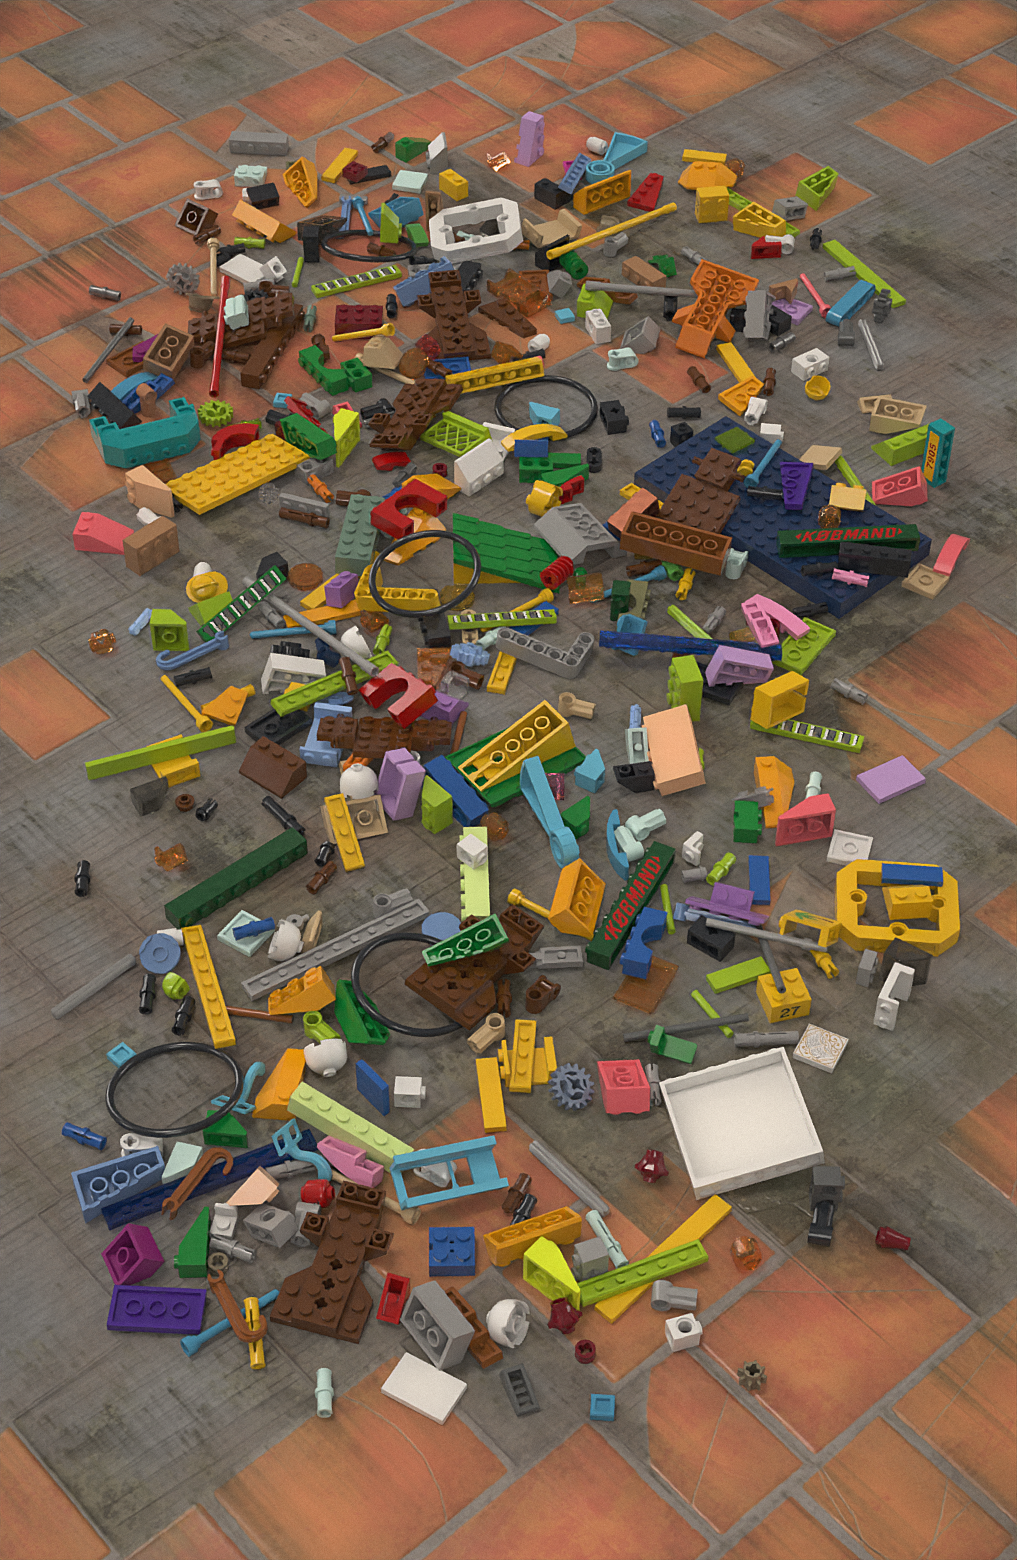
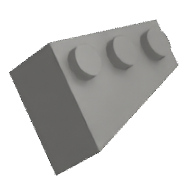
(757, 315)

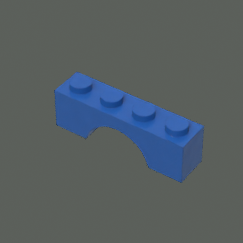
(649, 927)

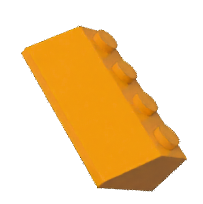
(603, 193)
(262, 223)
(577, 900)
(514, 1240)

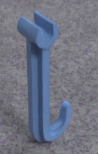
(345, 212)
(219, 642)
(684, 913)

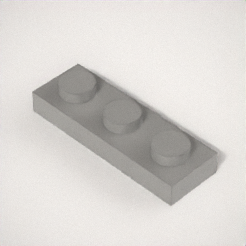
(304, 505)

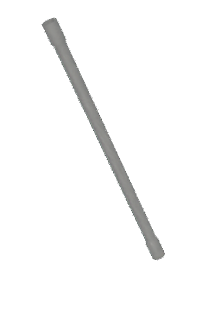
(598, 286)
(364, 664)

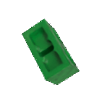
(358, 375)
(532, 467)

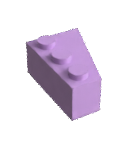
(531, 139)
(738, 665)

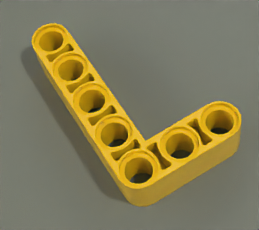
(400, 598)

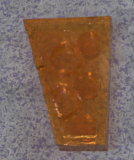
(431, 664)

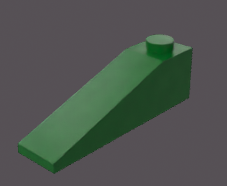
(475, 940)

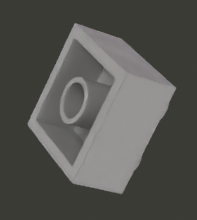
(867, 968)

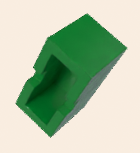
(746, 822)

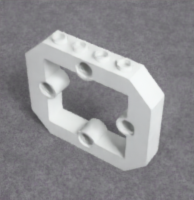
(477, 246)

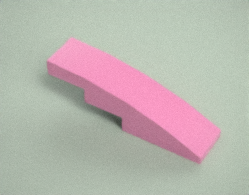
(788, 621)
(759, 623)

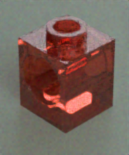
(429, 346)

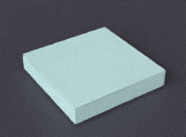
(410, 181)
(246, 945)

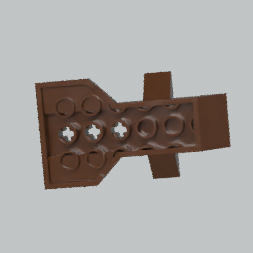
(451, 309)
(414, 410)
(465, 986)
(343, 1245)

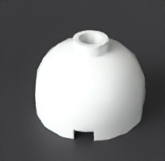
(356, 642)
(358, 782)
(285, 942)
(326, 1057)
(507, 1322)

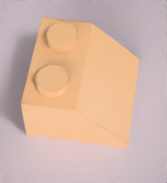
(256, 1189)

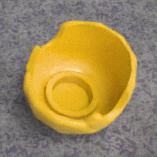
(817, 387)

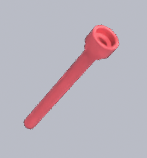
(824, 308)

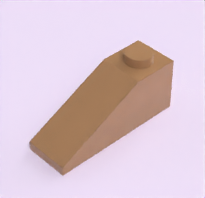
(433, 205)

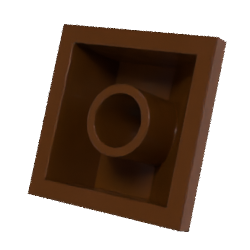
(195, 217)

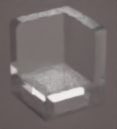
(455, 685)

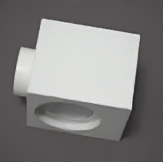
(273, 269)
(472, 851)
(408, 1092)
(679, 1340)

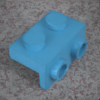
(631, 624)

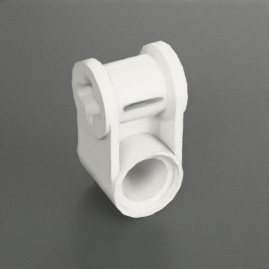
(206, 189)
(139, 1143)
(436, 1173)

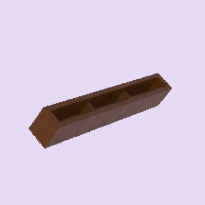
(270, 349)

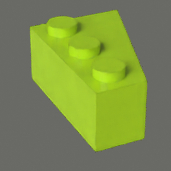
(817, 187)

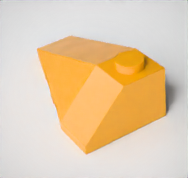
(302, 181)
(422, 522)
(777, 775)
(283, 1081)

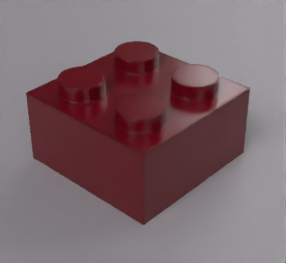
(354, 171)

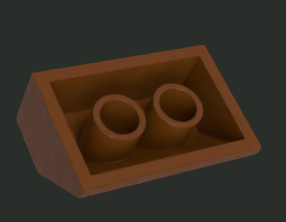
(273, 767)

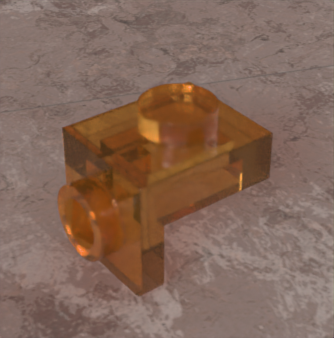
(498, 162)
(373, 621)
(170, 858)

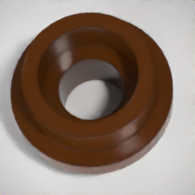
(185, 802)

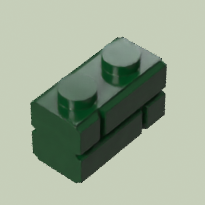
(619, 598)

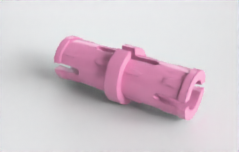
(850, 577)

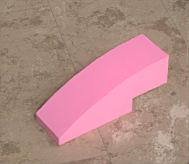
(351, 1161)

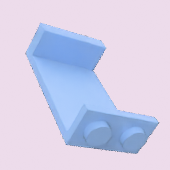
(320, 751)

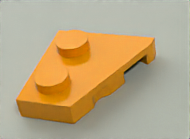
(227, 706)

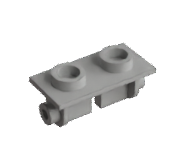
(760, 795)

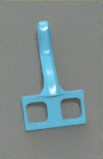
(257, 1068)
(292, 1149)

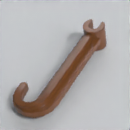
(194, 1177)
(232, 1312)

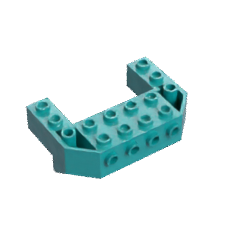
(149, 440)

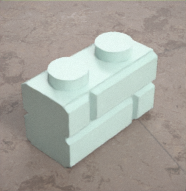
(236, 312)

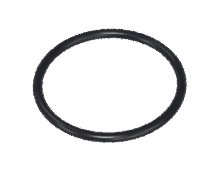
(373, 259)
(549, 378)
(434, 611)
(417, 1032)
(181, 1131)

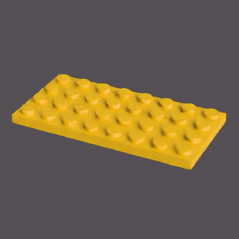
(236, 473)

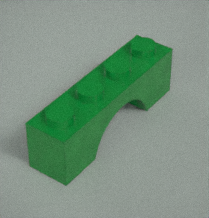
(332, 380)

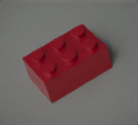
(358, 318)

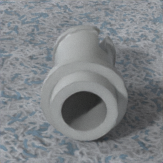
(694, 874)

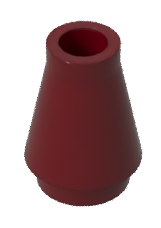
(889, 1238)

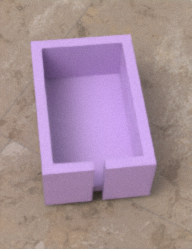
(400, 783)

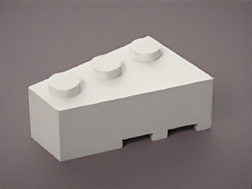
(285, 669)

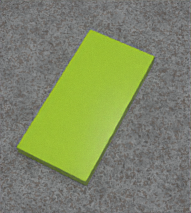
(800, 653)

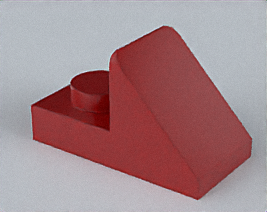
(763, 249)
(393, 1298)

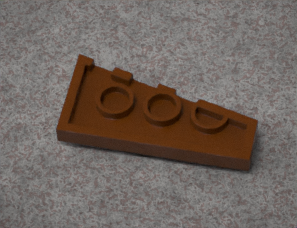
(508, 316)

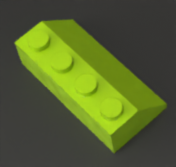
(902, 446)

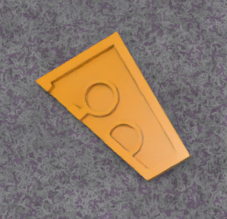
(738, 396)

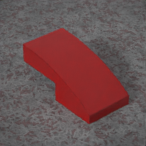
(389, 460)
(571, 488)

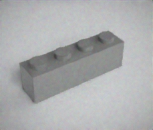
(258, 143)

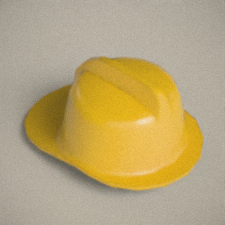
(206, 586)

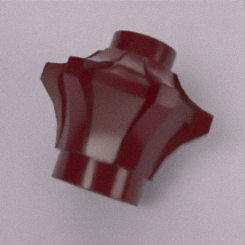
(652, 1166)
(563, 1315)

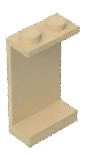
(548, 232)

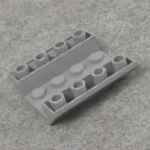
(574, 530)

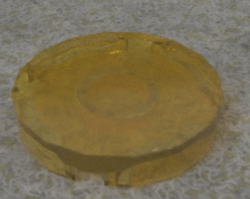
(450, 592)

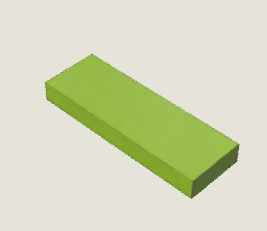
(737, 975)

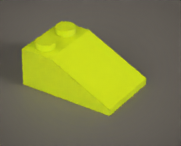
(345, 433)
(549, 1273)

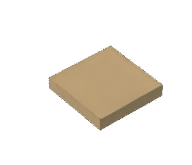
(821, 456)
(925, 581)

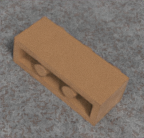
(642, 273)

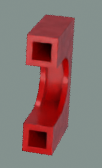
(413, 495)
(393, 680)

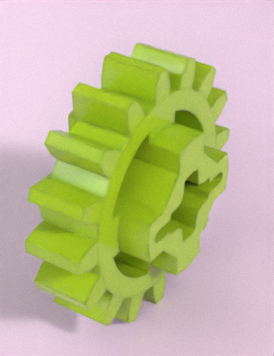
(215, 413)

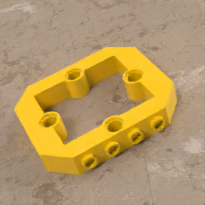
(851, 904)

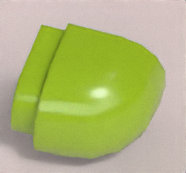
(175, 986)

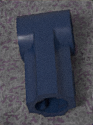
(327, 653)

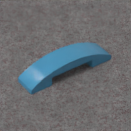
(124, 388)
(618, 860)

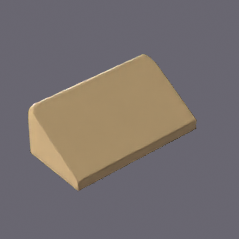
(867, 404)
(312, 932)

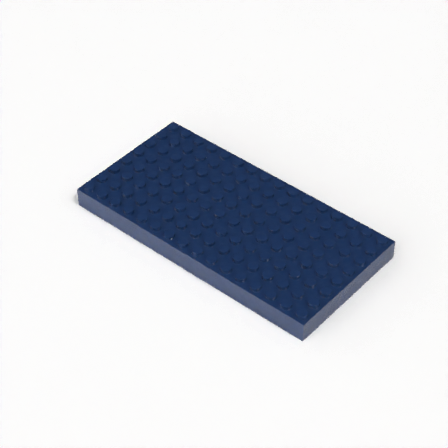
(757, 520)

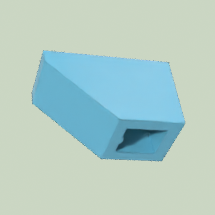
(544, 414)
(591, 772)

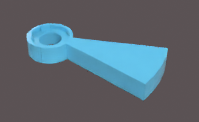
(620, 151)
(540, 797)

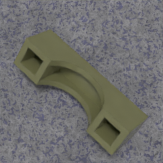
(638, 595)

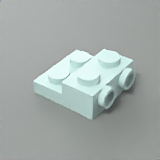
(250, 175)

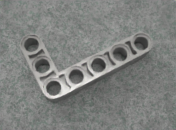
(544, 655)

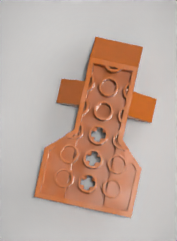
(717, 292)

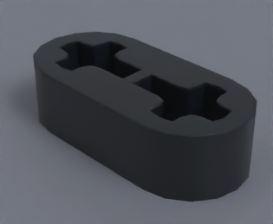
(594, 459)

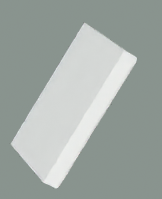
(242, 269)
(424, 1388)

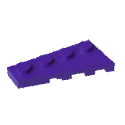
(795, 483)

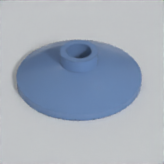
(337, 699)

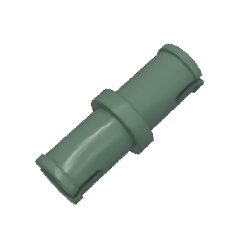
(310, 318)

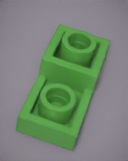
(417, 234)

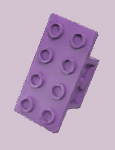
(730, 901)

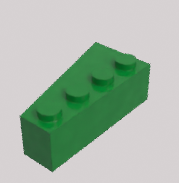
(308, 437)

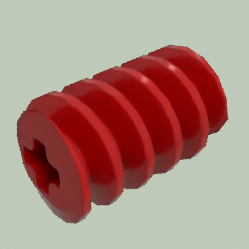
(557, 572)

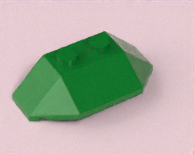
(354, 1020)

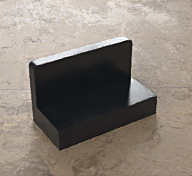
(263, 196)
(737, 319)

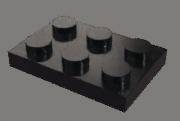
(720, 692)
(278, 727)

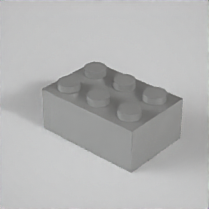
(437, 1325)

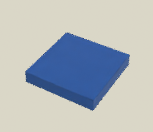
(372, 1087)

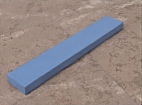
(574, 173)

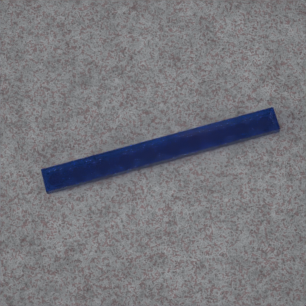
(679, 644)
(243, 1167)

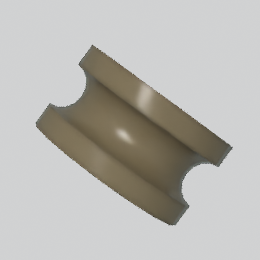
(217, 1257)

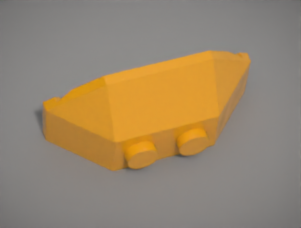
(706, 174)

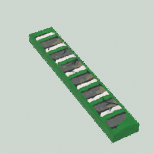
(241, 604)

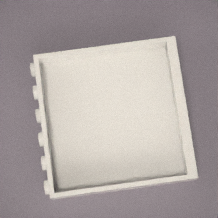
(741, 1123)

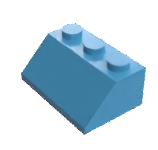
(406, 208)

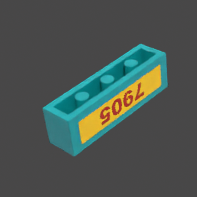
(937, 452)

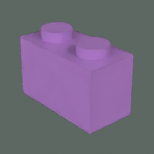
(341, 589)

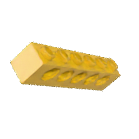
(498, 374)

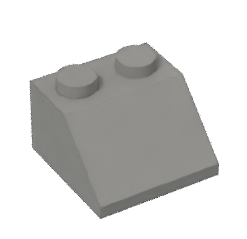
(437, 155)
(641, 336)

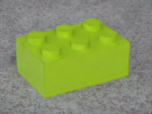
(685, 685)

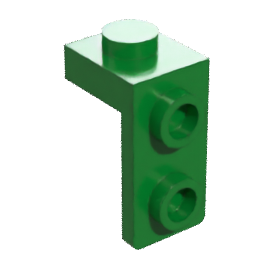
(665, 263)
(671, 1046)

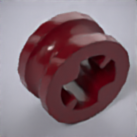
(440, 469)
(589, 1356)

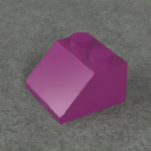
(132, 1255)

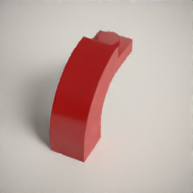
(233, 436)

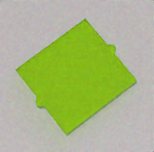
(734, 439)

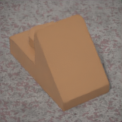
(784, 290)

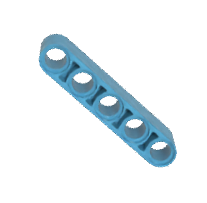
(850, 302)

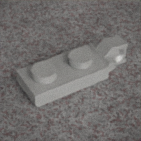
(558, 957)

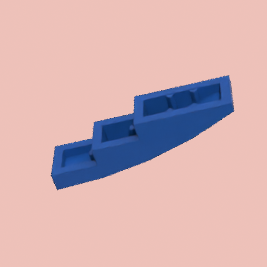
(159, 385)

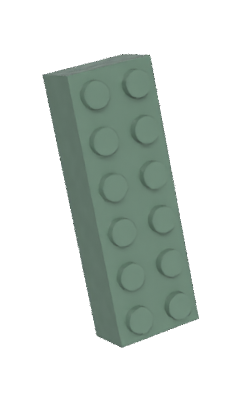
(358, 536)

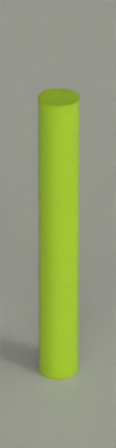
(297, 272)
(667, 908)
(711, 1012)

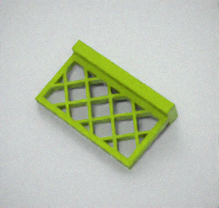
(462, 427)

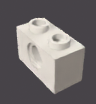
(598, 326)
(810, 364)

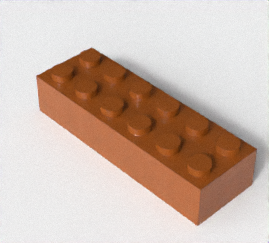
(675, 543)

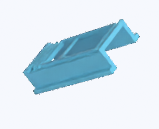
(479, 1159)

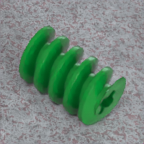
(574, 265)

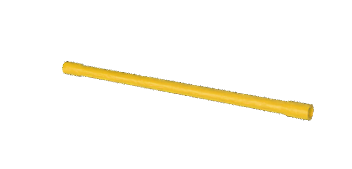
(558, 251)

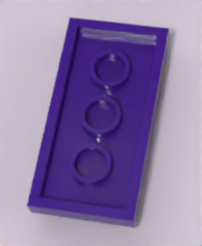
(157, 1309)

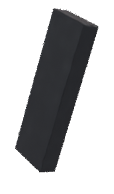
(374, 173)

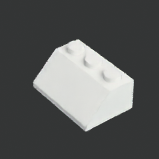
(478, 468)

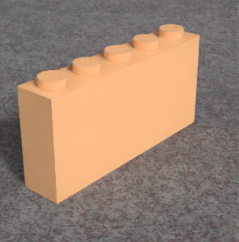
(673, 750)

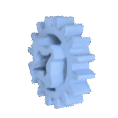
(469, 654)

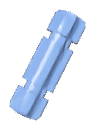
(140, 622)
(635, 716)

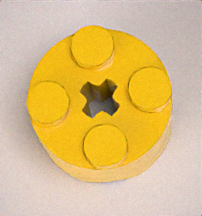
(543, 498)

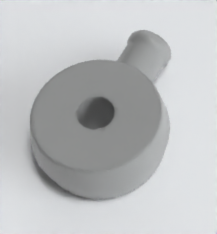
(298, 920)

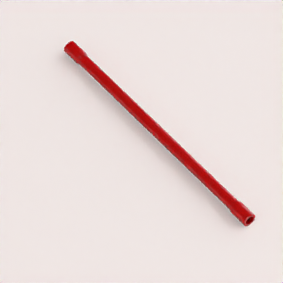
(214, 385)

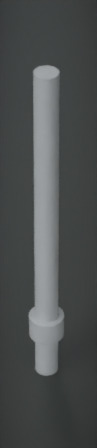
(805, 943)

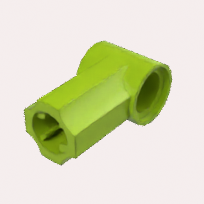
(316, 1028)

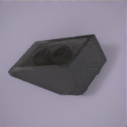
(326, 224)

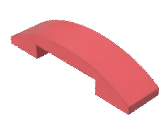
(949, 554)

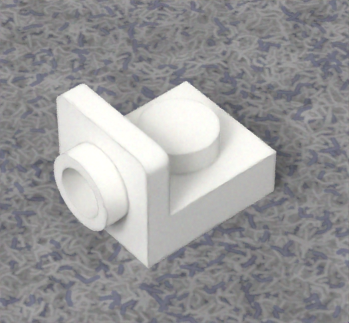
(692, 848)
(224, 1221)

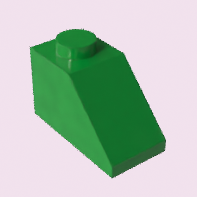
(577, 817)
(225, 1132)

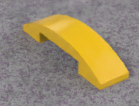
(533, 432)

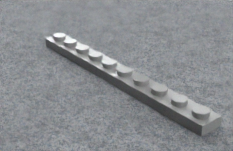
(335, 949)

